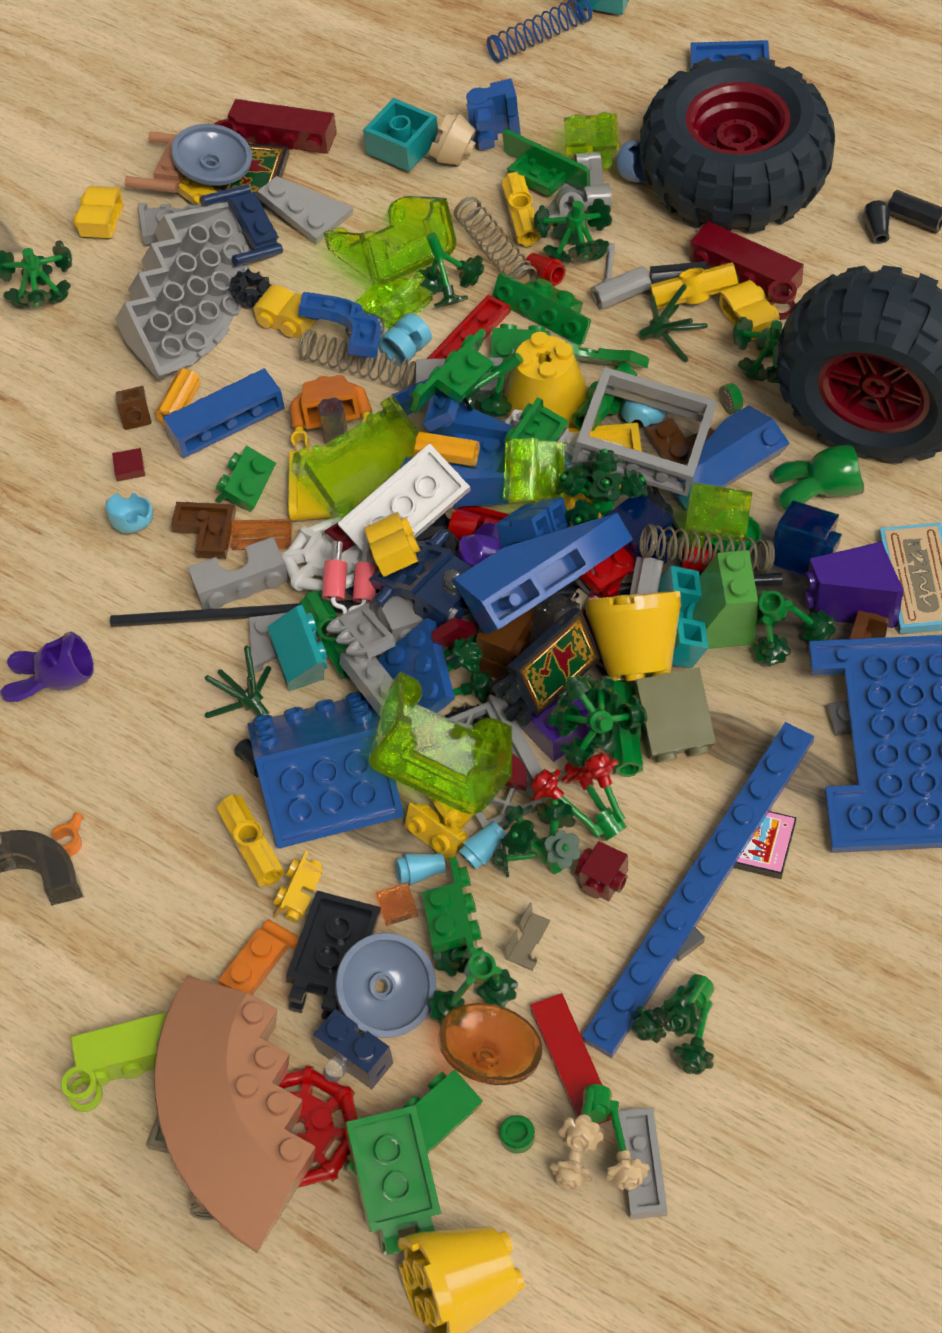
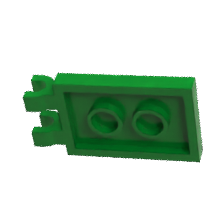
(393, 1174)

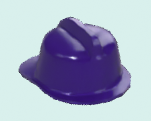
(480, 545)

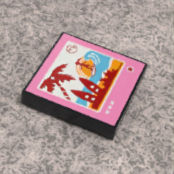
(769, 846)

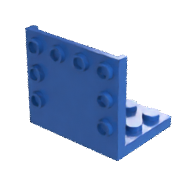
(320, 772)

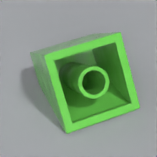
(728, 600)

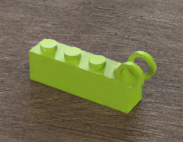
(109, 1055)

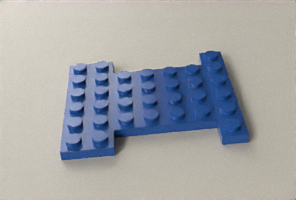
(895, 739)

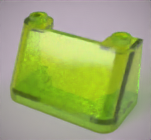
(399, 247)
(357, 461)
(437, 754)

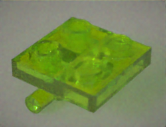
(592, 134)
(396, 299)
(533, 469)
(718, 511)

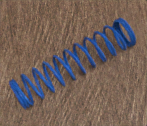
(579, 11)

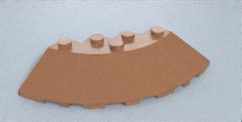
(225, 1108)

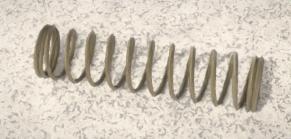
(469, 217)
(312, 341)
(770, 555)

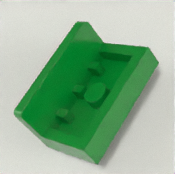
(508, 338)
(539, 423)
(246, 478)

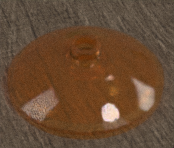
(490, 1044)

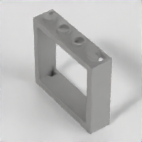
(656, 470)

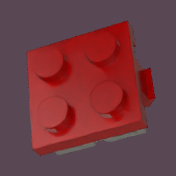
(608, 573)

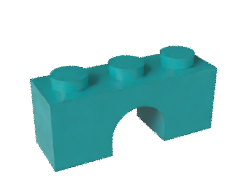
(691, 634)

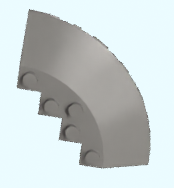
(184, 294)

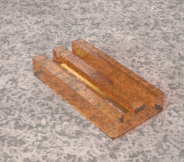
(261, 530)

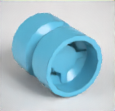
(405, 338)

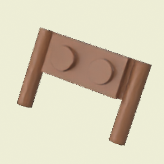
(166, 174)

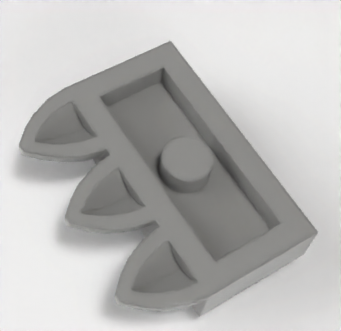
(362, 633)

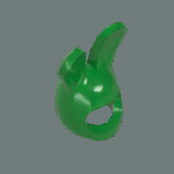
(829, 473)

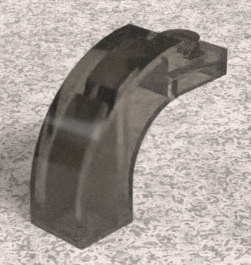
(44, 856)

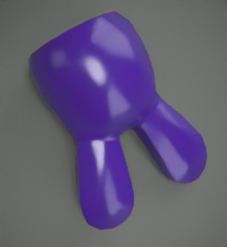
(56, 666)

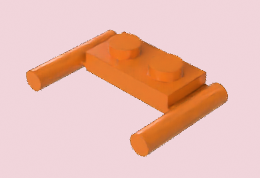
(258, 957)

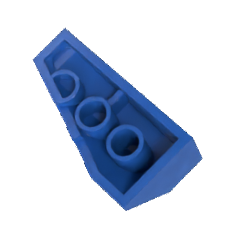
(736, 449)

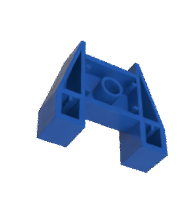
(488, 475)

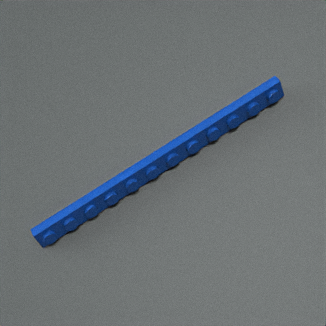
(697, 890)

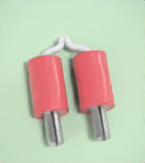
(335, 578)

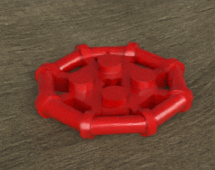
(319, 1121)

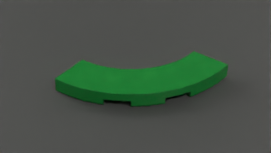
(609, 357)

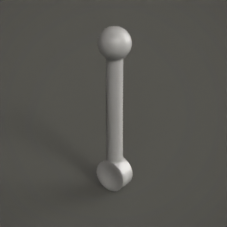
(611, 249)

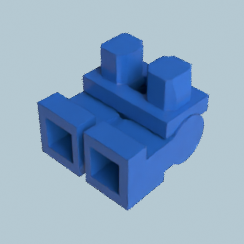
(492, 112)
(533, 521)

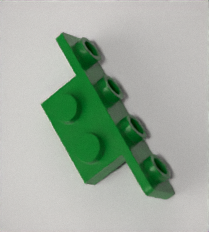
(542, 167)
(545, 306)
(458, 375)
(450, 912)

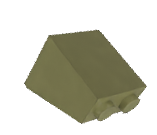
(675, 714)

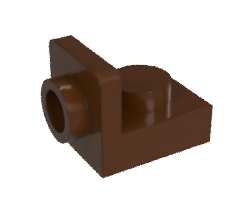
(133, 407)
(869, 626)

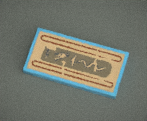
(918, 564)

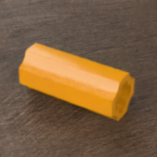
(178, 393)
(450, 448)

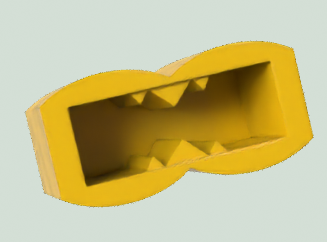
(99, 211)
(749, 302)
(280, 310)
(392, 543)

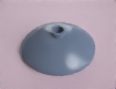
(211, 154)
(406, 978)

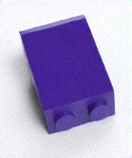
(854, 582)

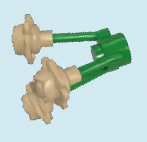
(584, 1135)

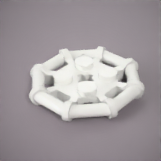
(314, 554)

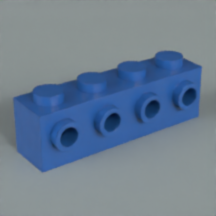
(223, 412)

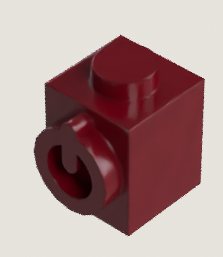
(602, 871)

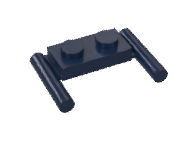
(252, 221)

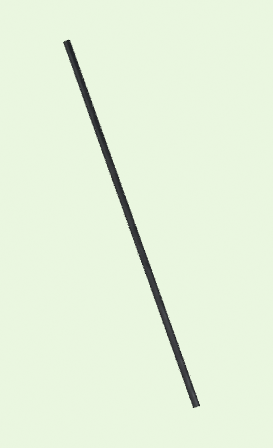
(253, 611)

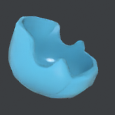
(646, 414)
(130, 513)

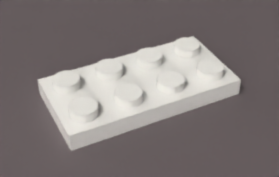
(417, 491)

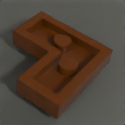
(671, 442)
(212, 523)

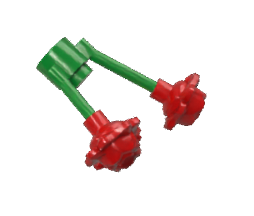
(597, 768)

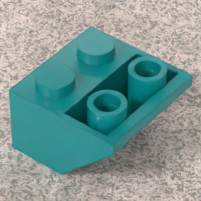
(296, 648)

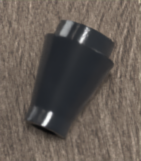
(877, 220)

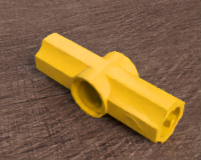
(520, 209)
(699, 285)
(257, 853)

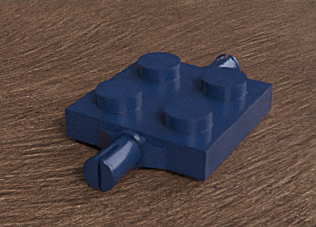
(412, 578)

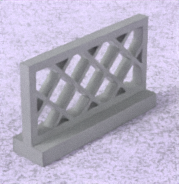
(520, 748)

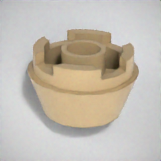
(453, 140)

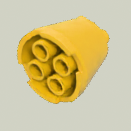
(547, 373)
(635, 632)
(458, 1276)

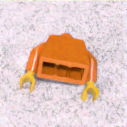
(305, 405)

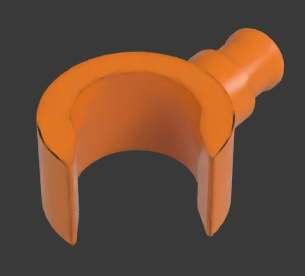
(70, 829)

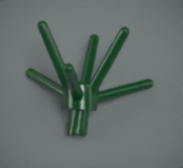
(661, 326)
(247, 698)

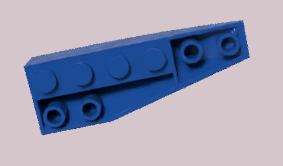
(536, 569)

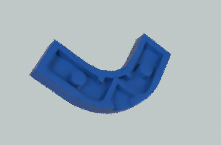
(364, 329)
(440, 409)

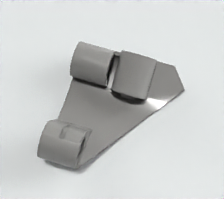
(569, 193)

